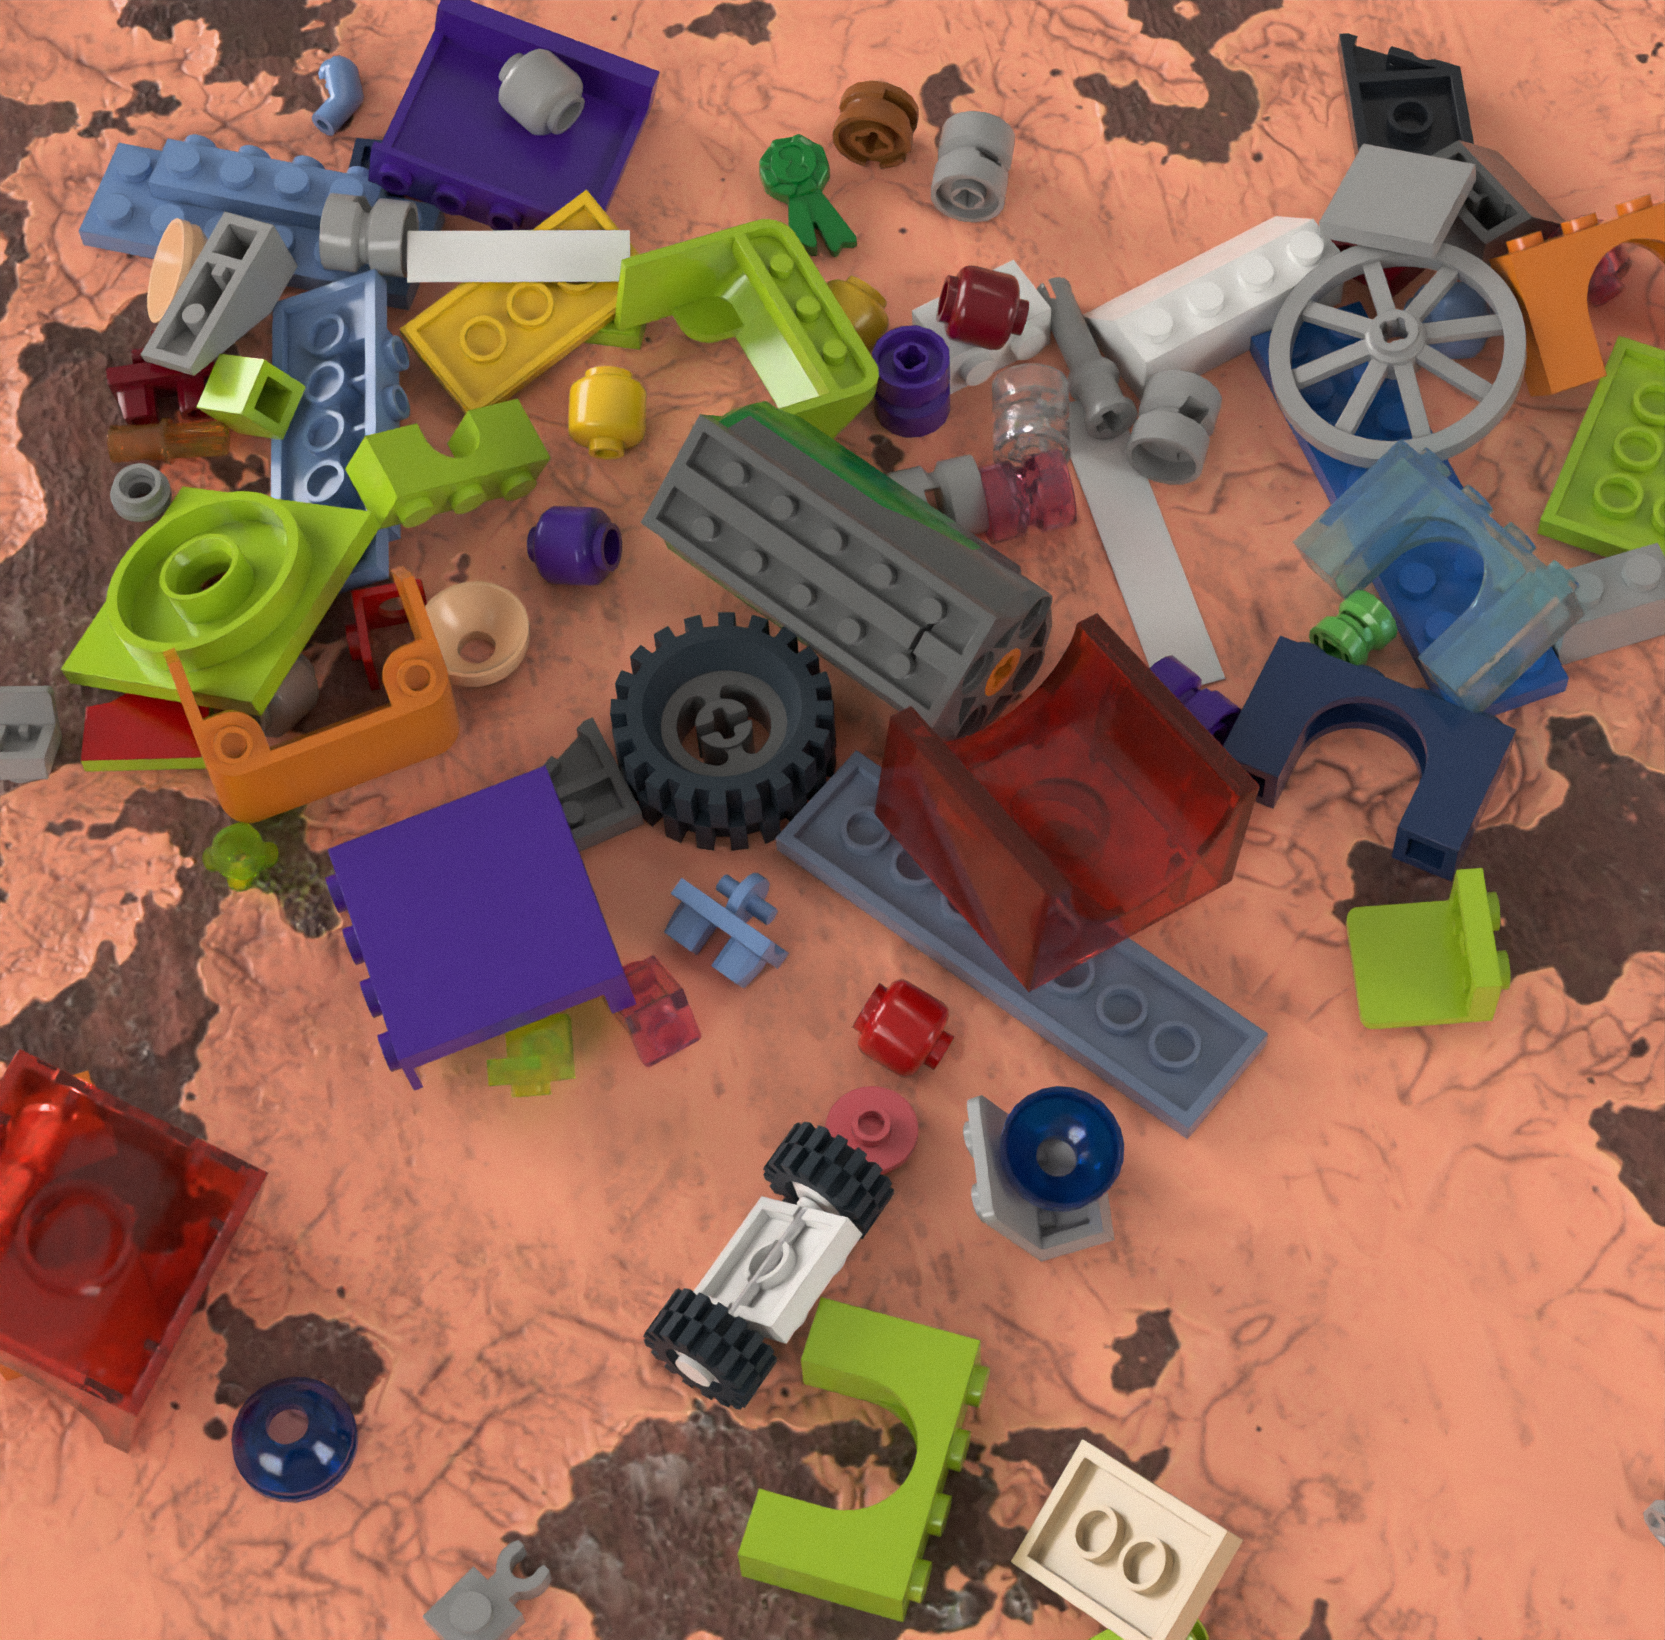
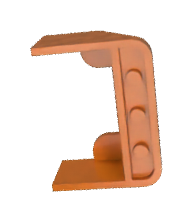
(266, 780)

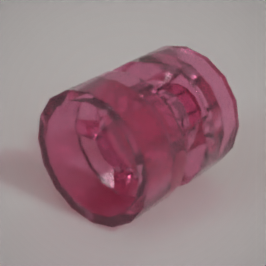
(1028, 495)

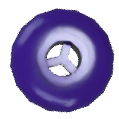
(575, 545)

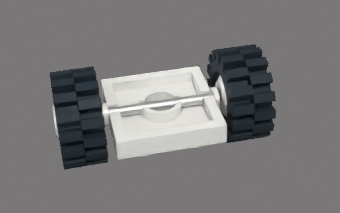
(771, 1266)

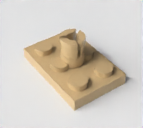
(1125, 1549)

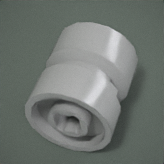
(973, 166)
(362, 234)
(1173, 427)
(956, 490)

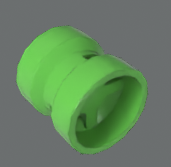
(1356, 630)

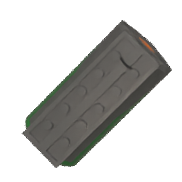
(854, 566)

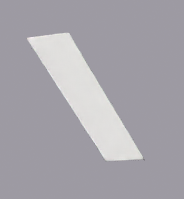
(516, 255)

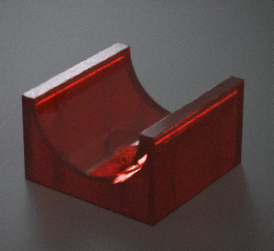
(1070, 811)
(107, 1242)

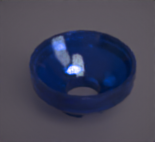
(1071, 1118)
(303, 1467)

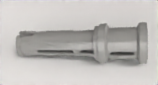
(1091, 377)

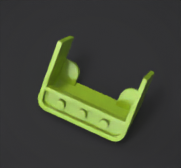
(773, 299)

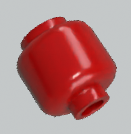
(903, 1028)

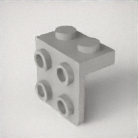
(997, 1204)

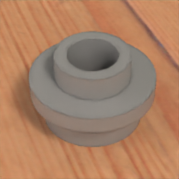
(138, 480)

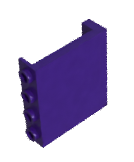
(474, 159)
(474, 921)

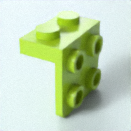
(1429, 958)

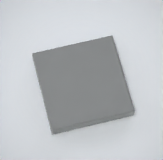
(1398, 201)

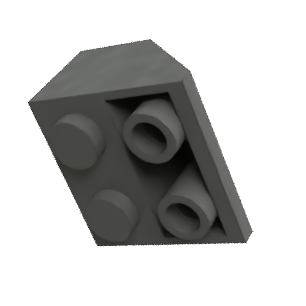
(1498, 205)

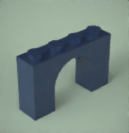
(1455, 750)

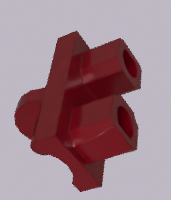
(142, 383)

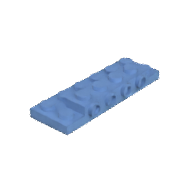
(201, 182)
(351, 367)

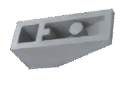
(223, 294)

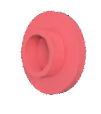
(877, 1123)

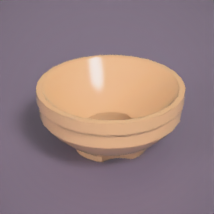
(172, 263)
(485, 613)

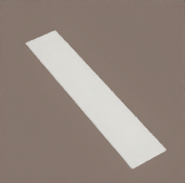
(1141, 552)

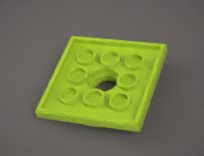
(246, 629)

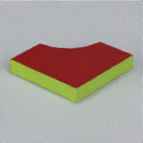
(140, 735)

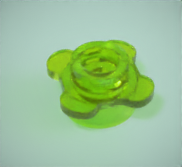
(234, 841)

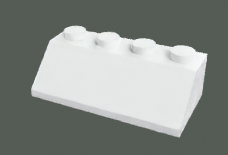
(1211, 303)

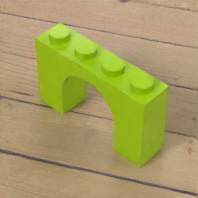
(876, 1552)

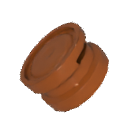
(875, 123)

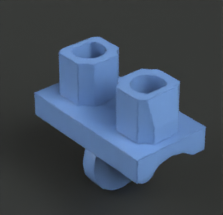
(700, 916)

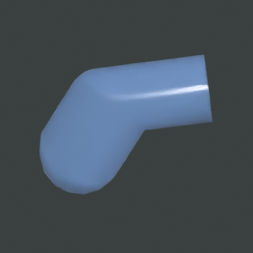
(344, 91)

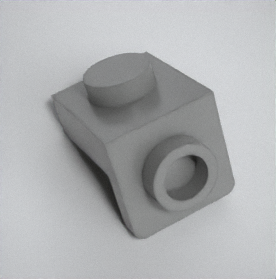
(28, 732)

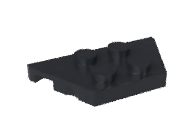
(1402, 99)

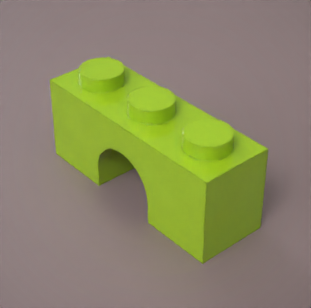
(411, 481)

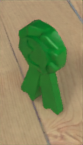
(796, 174)

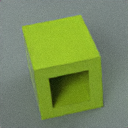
(251, 396)

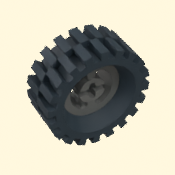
(715, 683)

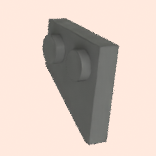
(593, 789)

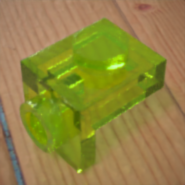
(535, 1057)

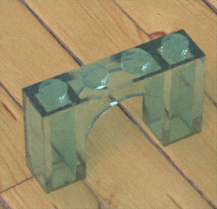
(1412, 503)

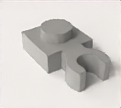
(485, 1607)

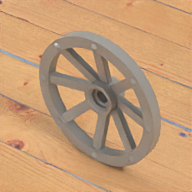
(1400, 358)

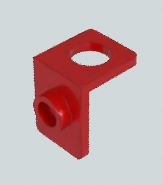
(370, 617)

